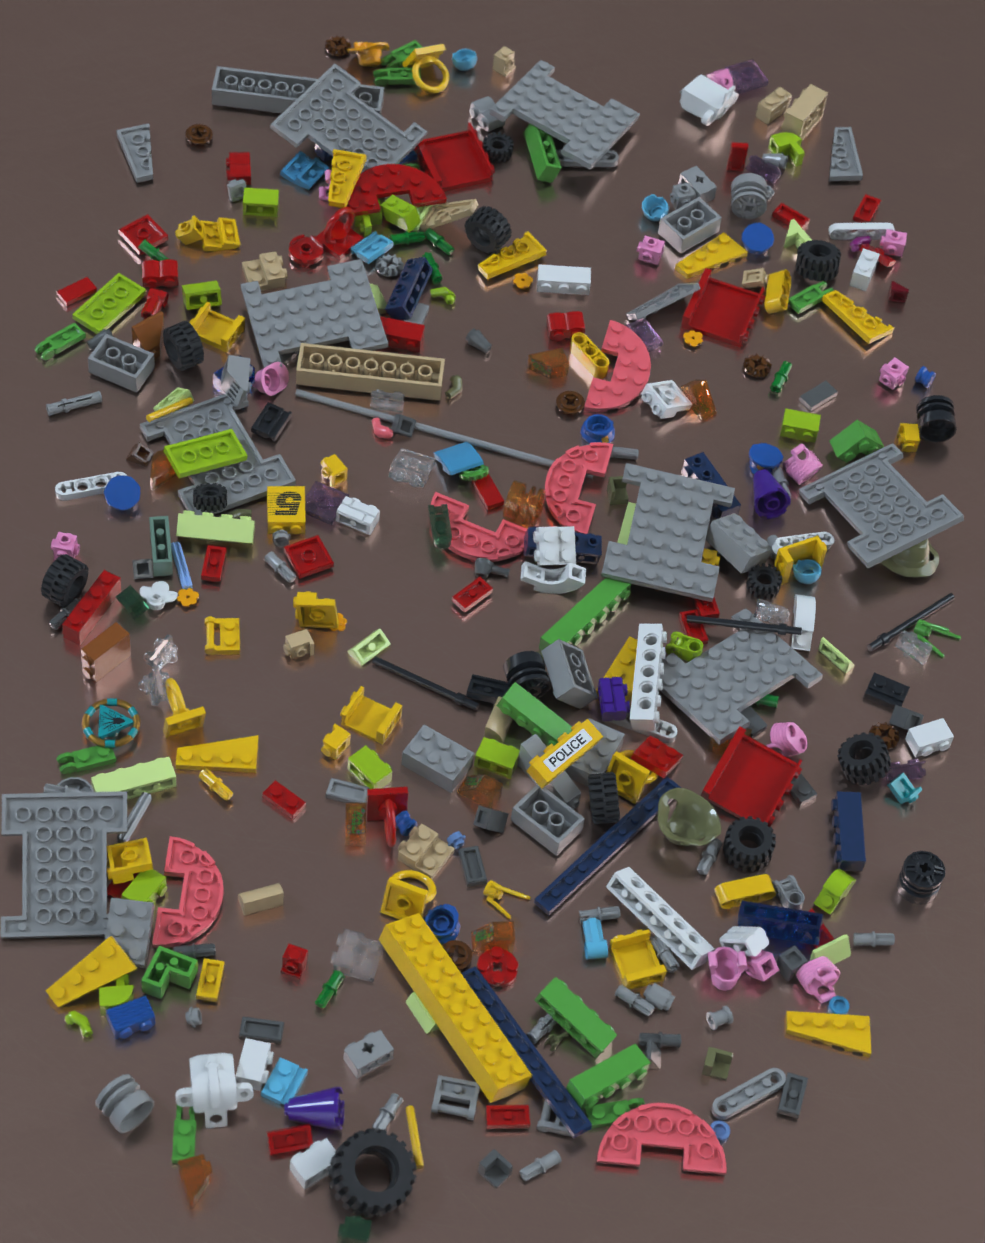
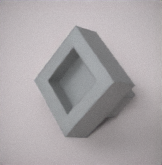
(236, 189)

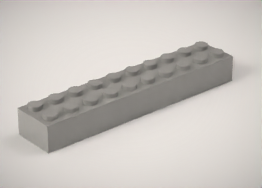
(273, 91)

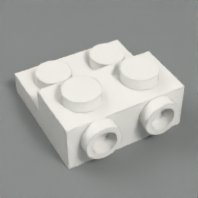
(665, 398)
(554, 545)

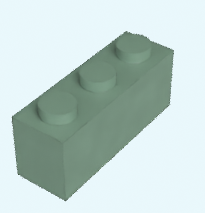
(161, 546)

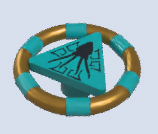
(111, 723)

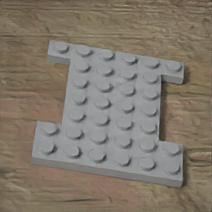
(566, 115)
(341, 121)
(316, 314)
(243, 480)
(882, 506)
(668, 534)
(733, 677)
(62, 860)

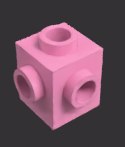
(722, 78)
(893, 242)
(650, 250)
(893, 373)
(65, 544)
(761, 966)

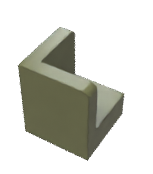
(617, 491)
(717, 1063)

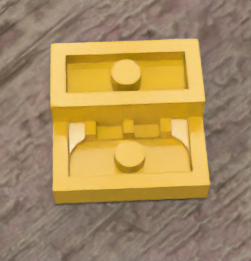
(220, 235)

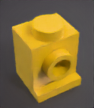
(190, 231)
(908, 437)
(334, 470)
(336, 742)

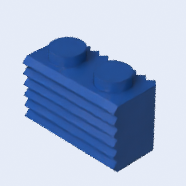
(130, 1017)

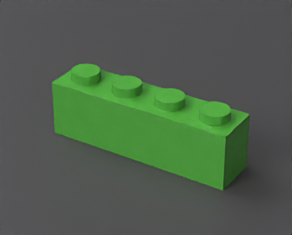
(542, 153)
(533, 715)
(575, 1017)
(608, 1076)

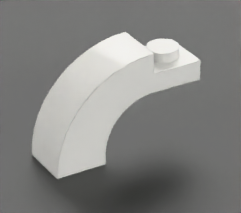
(553, 580)
(804, 617)

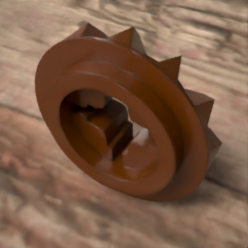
(340, 50)
(203, 130)
(761, 370)
(570, 396)
(893, 735)
(464, 953)

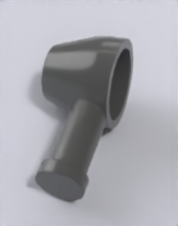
(484, 567)

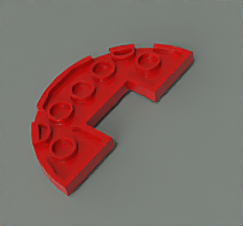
(393, 180)

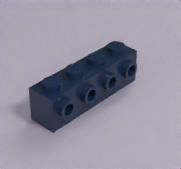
(409, 288)
(701, 468)
(587, 546)
(849, 831)

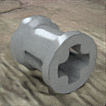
(719, 1017)

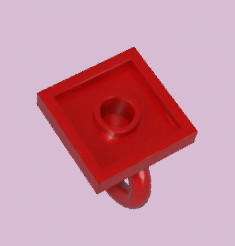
(339, 237)
(386, 805)

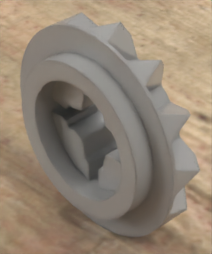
(392, 270)

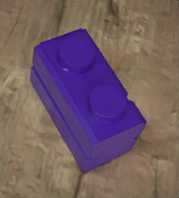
(612, 699)

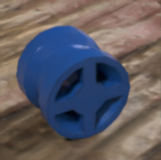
(925, 377)
(405, 823)

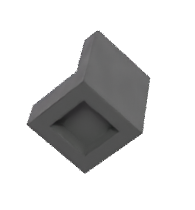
(905, 718)
(490, 819)
(790, 962)
(495, 1168)

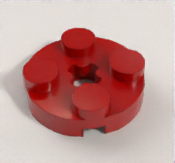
(306, 258)
(499, 957)

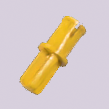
(215, 784)

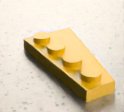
(344, 176)
(711, 255)
(511, 257)
(856, 317)
(98, 968)
(841, 1030)

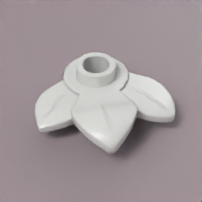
(158, 595)

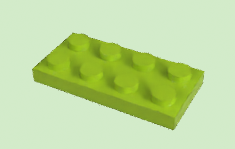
(109, 303)
(205, 453)

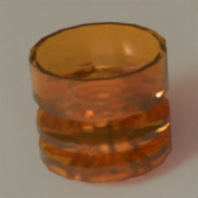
(524, 503)

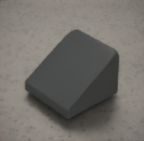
(403, 425)
(142, 568)
(653, 1054)

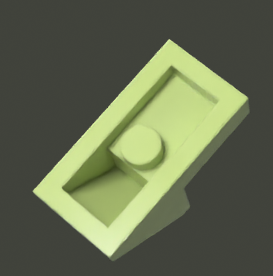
(795, 235)

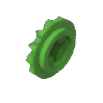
(474, 473)

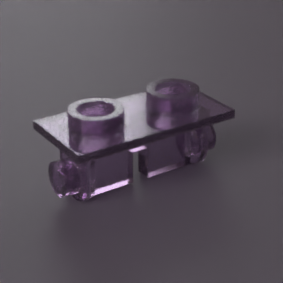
(767, 171)
(912, 768)

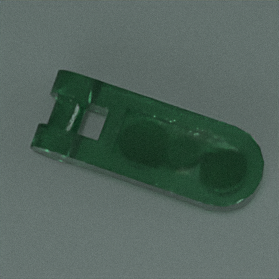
(440, 526)

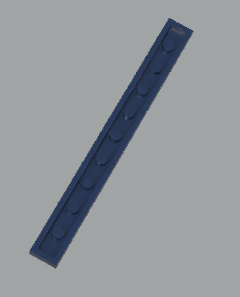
(603, 849)
(542, 1075)

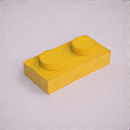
(210, 980)

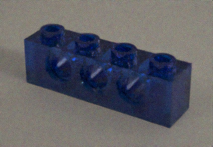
(782, 922)

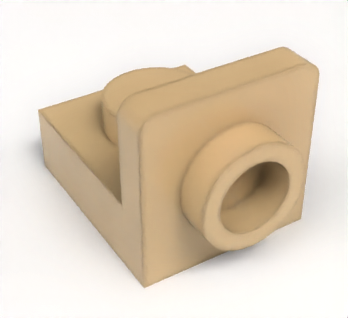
(755, 278)

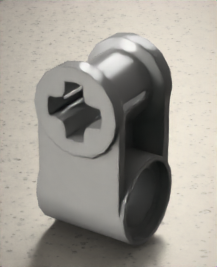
(788, 892)

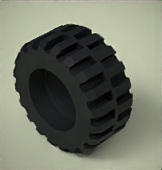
(391, 1153)

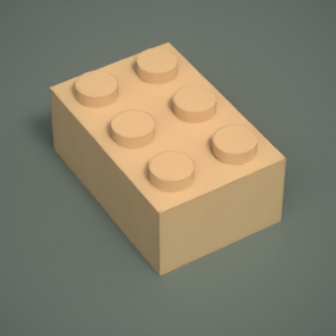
(805, 111)

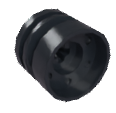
(936, 419)
(529, 672)
(921, 877)

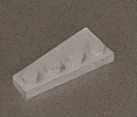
(137, 150)
(844, 158)
(664, 299)

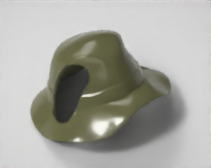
(914, 561)
(691, 820)

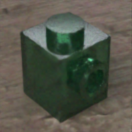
(132, 602)
(355, 1230)

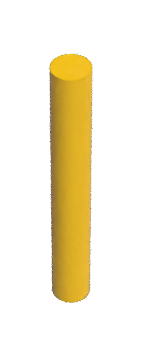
(169, 409)
(414, 1136)

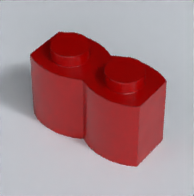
(239, 166)
(160, 273)
(564, 325)

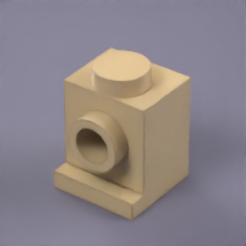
(504, 61)
(298, 644)

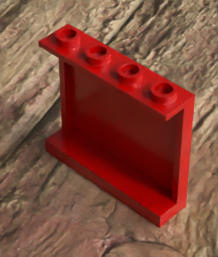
(455, 160)
(722, 310)
(751, 779)

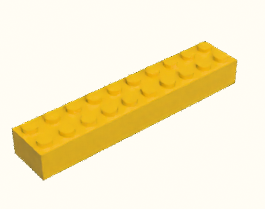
(455, 1007)

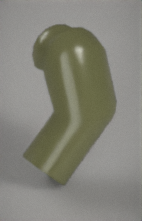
(457, 386)
(240, 512)

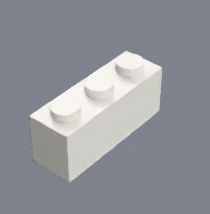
(563, 279)

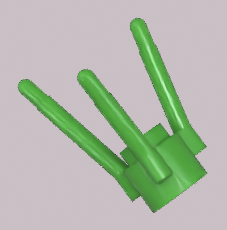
(925, 629)

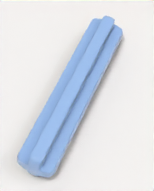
(181, 565)

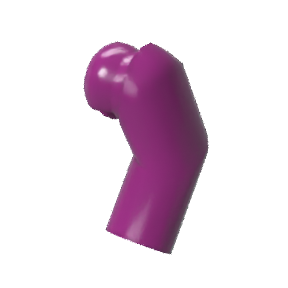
(856, 242)

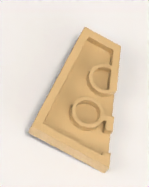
(448, 212)

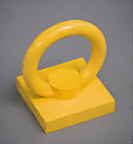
(424, 58)
(182, 718)
(629, 775)
(404, 898)

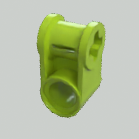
(685, 647)

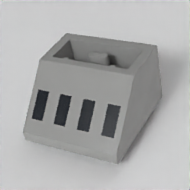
(236, 378)

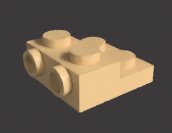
(266, 270)
(424, 851)

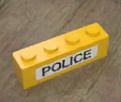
(564, 753)

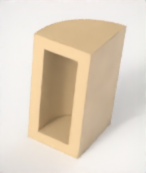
(498, 724)
(261, 899)

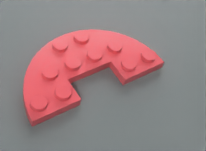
(629, 374)
(566, 481)
(478, 542)
(199, 899)
(664, 1127)

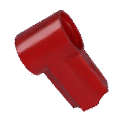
(155, 301)

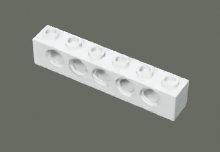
(648, 663)
(660, 917)

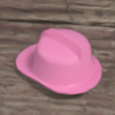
(271, 379)

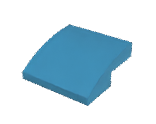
(303, 170)
(458, 458)

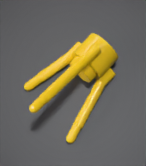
(496, 891)

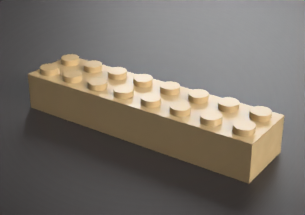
(369, 371)

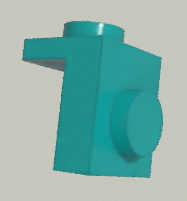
(903, 789)

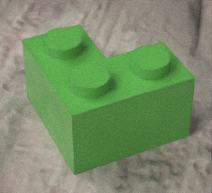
(856, 439)
(168, 967)

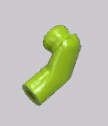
(447, 294)
(81, 1020)

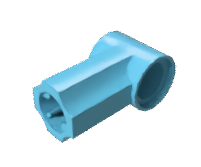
(595, 945)

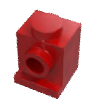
(294, 961)

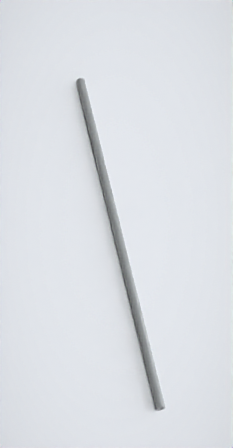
(428, 429)

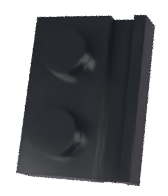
(271, 421)
(486, 688)
(886, 691)

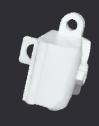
(707, 99)
(213, 1087)

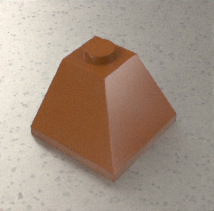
(149, 334)

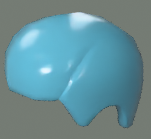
(464, 59)
(655, 207)
(807, 571)

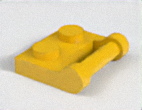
(228, 636)

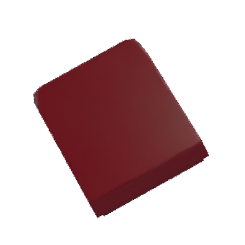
(897, 293)

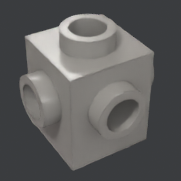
(682, 195)

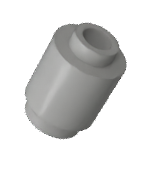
(659, 997)

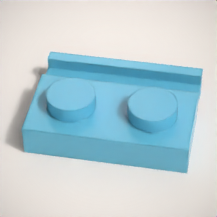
(372, 247)
(284, 1082)

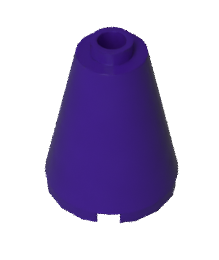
(769, 495)
(318, 1108)

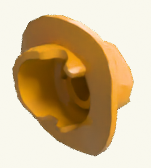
(368, 52)

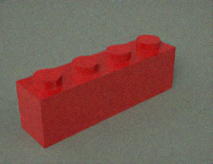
(403, 334)
(91, 607)

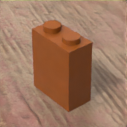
(105, 652)

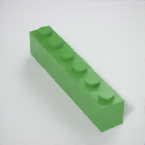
(587, 613)

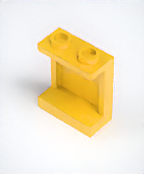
(216, 328)
(636, 960)

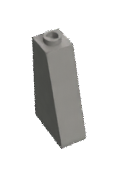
(562, 785)

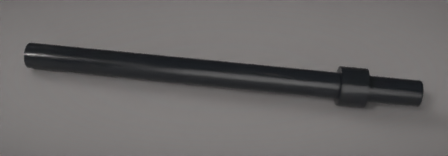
(781, 629)
(885, 638)
(458, 698)

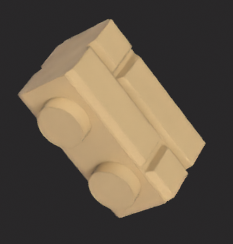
(773, 105)

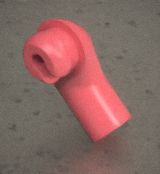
(380, 430)

